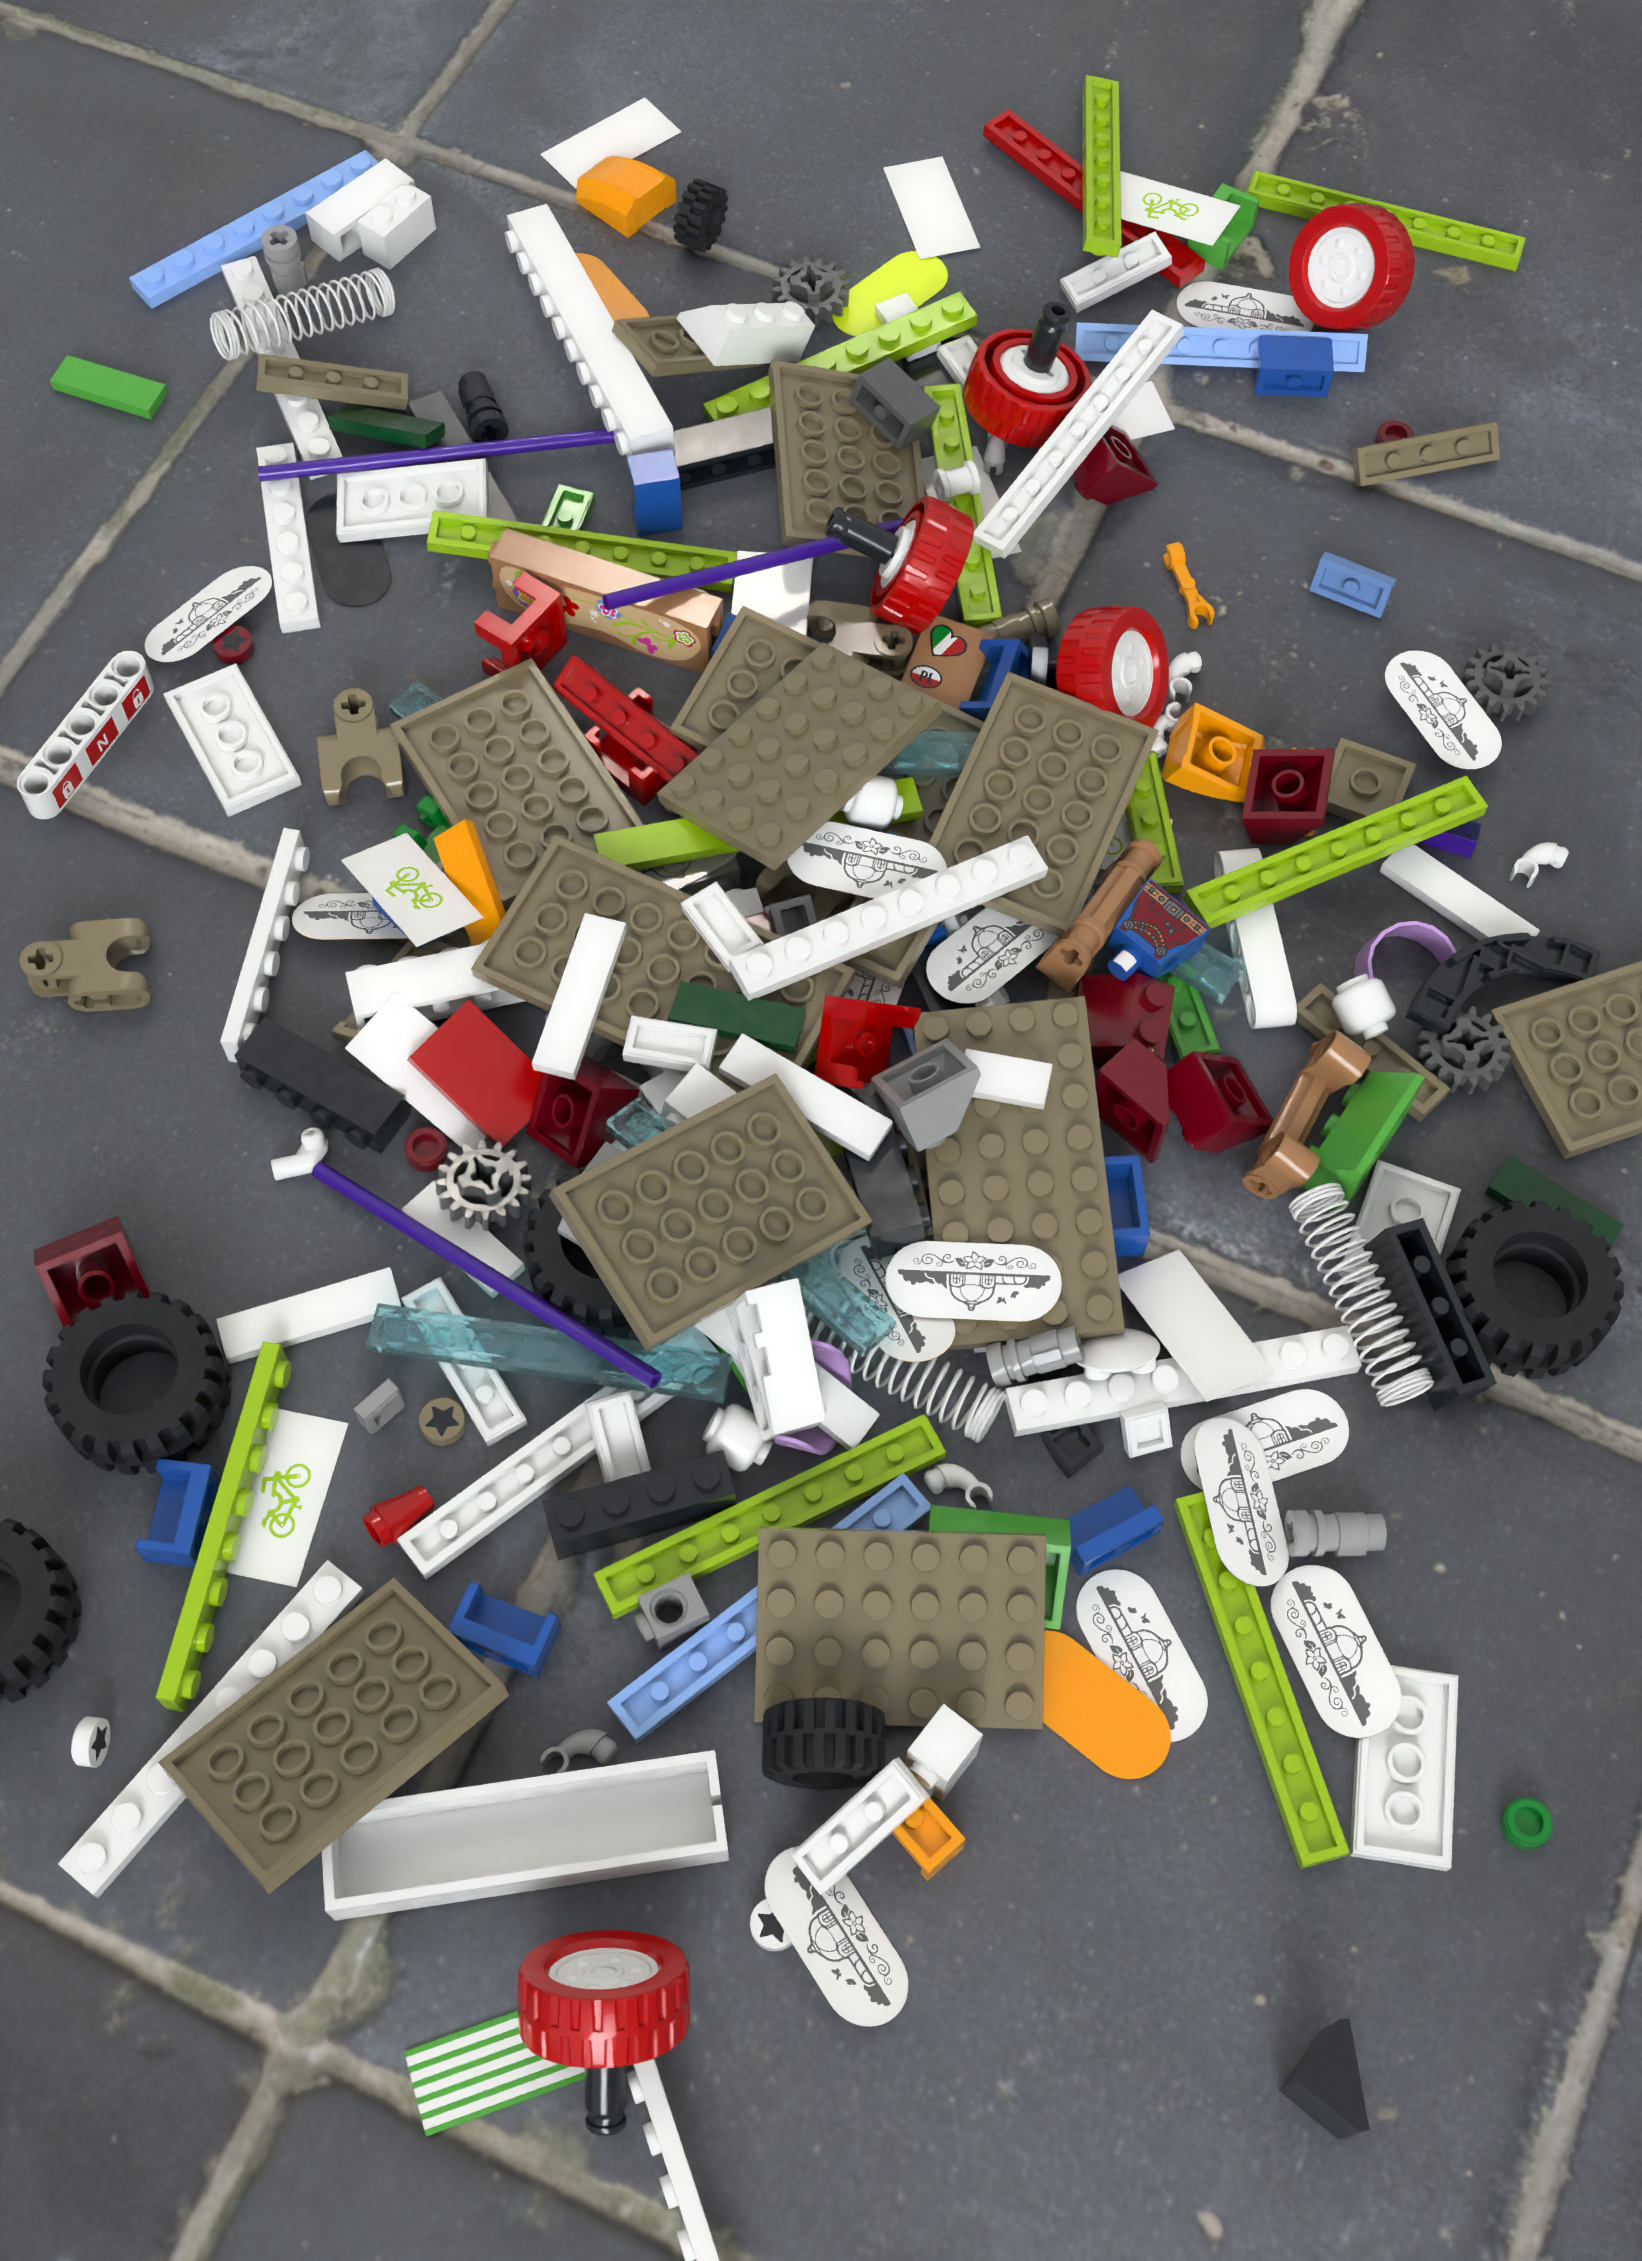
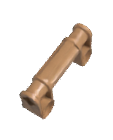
(1123, 879)
(1282, 1155)

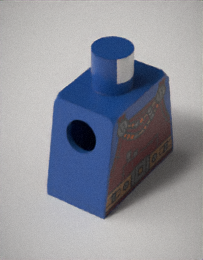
(1155, 935)

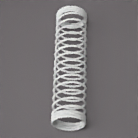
(221, 318)
(1331, 1196)
(984, 1416)

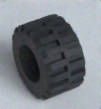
(823, 1743)

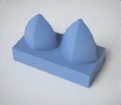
(1352, 584)

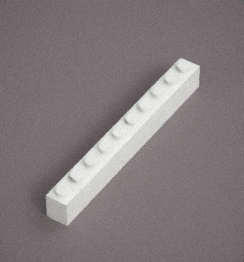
(586, 327)
(444, 980)

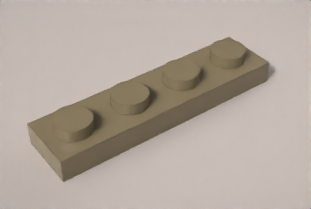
(332, 382)
(1426, 453)
(1319, 1018)

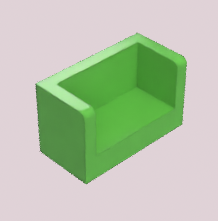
(1235, 231)

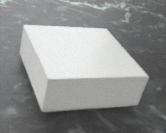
(1146, 1429)

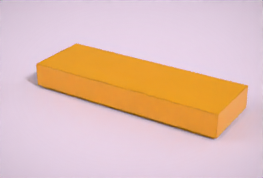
(470, 873)

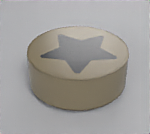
(442, 1421)

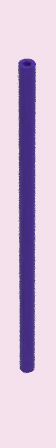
(435, 454)
(729, 570)
(488, 1275)

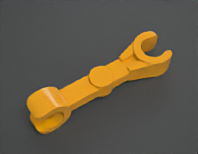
(1196, 604)

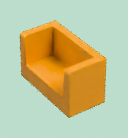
(929, 1838)

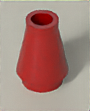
(397, 1515)

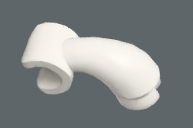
(1179, 668)
(1165, 722)
(1542, 853)
(955, 1476)

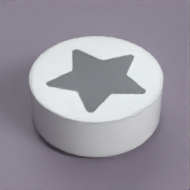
(90, 1741)
(767, 1930)

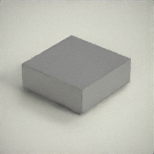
(380, 1406)

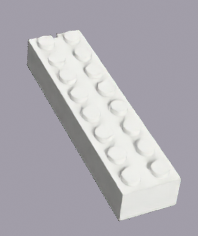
(527, 1836)

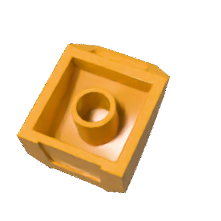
(625, 193)
(1210, 754)

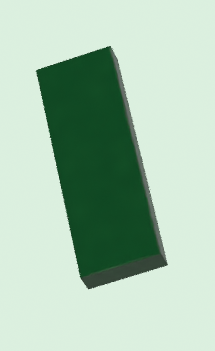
(386, 426)
(731, 1013)
(1522, 1183)

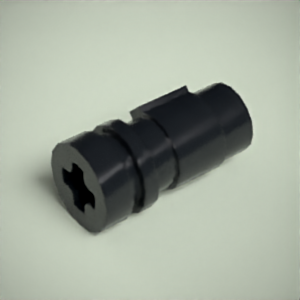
(483, 412)

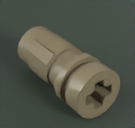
(1032, 619)

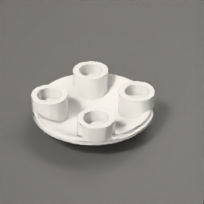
(1111, 1354)

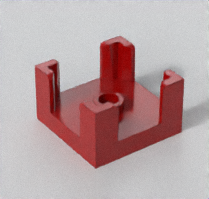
(535, 634)
(624, 767)
(858, 1039)

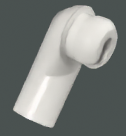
(311, 1152)

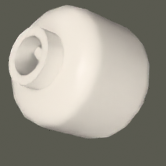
(874, 804)
(1363, 1006)
(738, 1435)

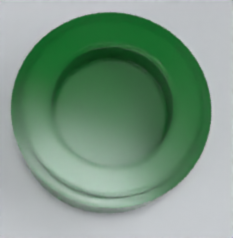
(1526, 1823)

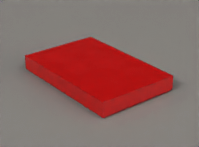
(480, 1073)

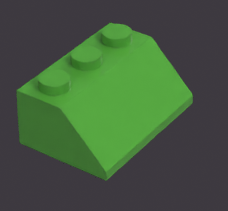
(1363, 1129)
(1057, 1544)

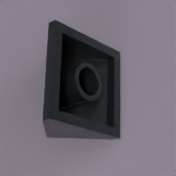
(1329, 2082)

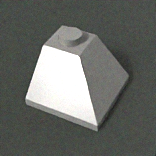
(929, 1093)

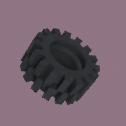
(700, 215)

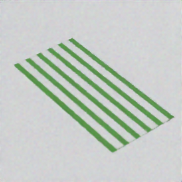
(480, 2073)

